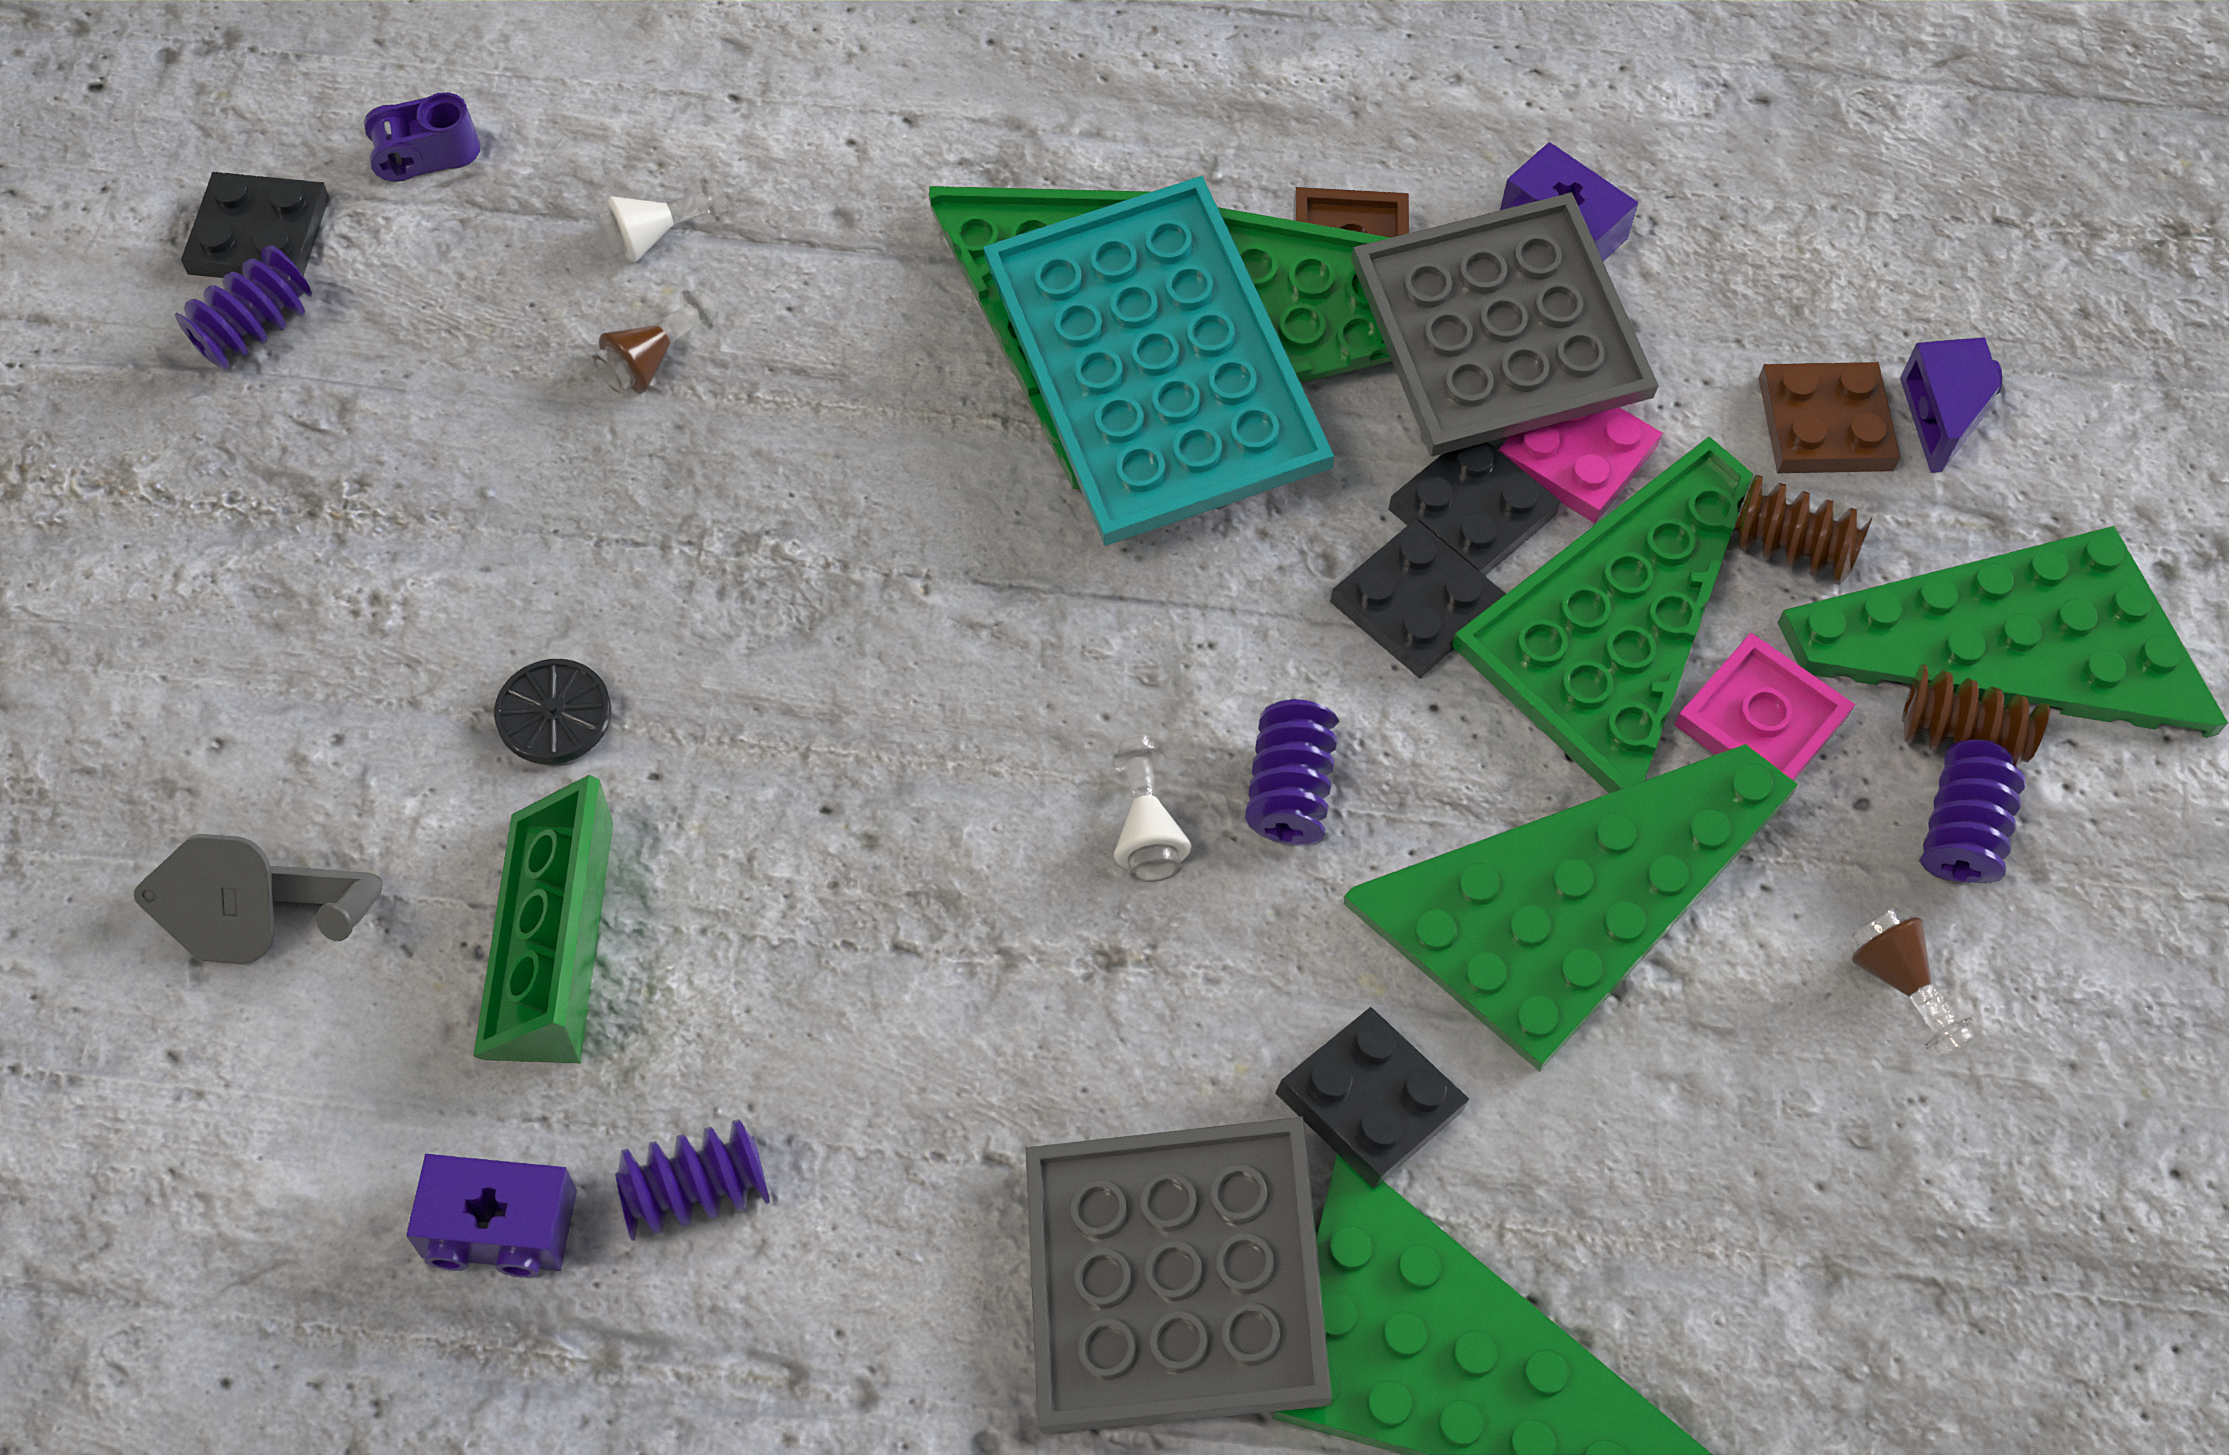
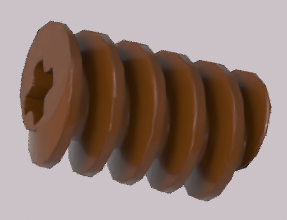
(1800, 530)
(1967, 717)

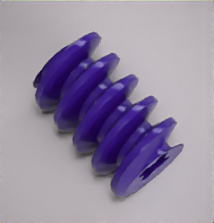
(244, 306)
(1292, 772)
(1973, 813)
(689, 1178)

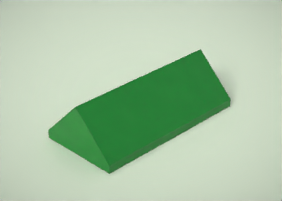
(546, 928)

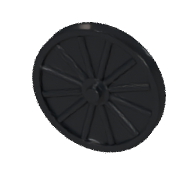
(552, 711)

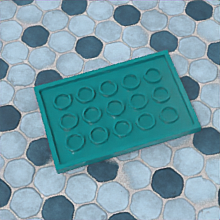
(1156, 360)

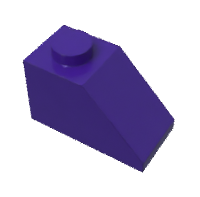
(1949, 393)

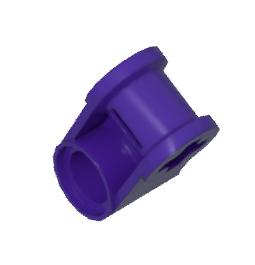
(425, 132)

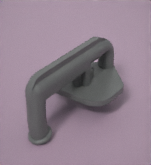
(221, 893)

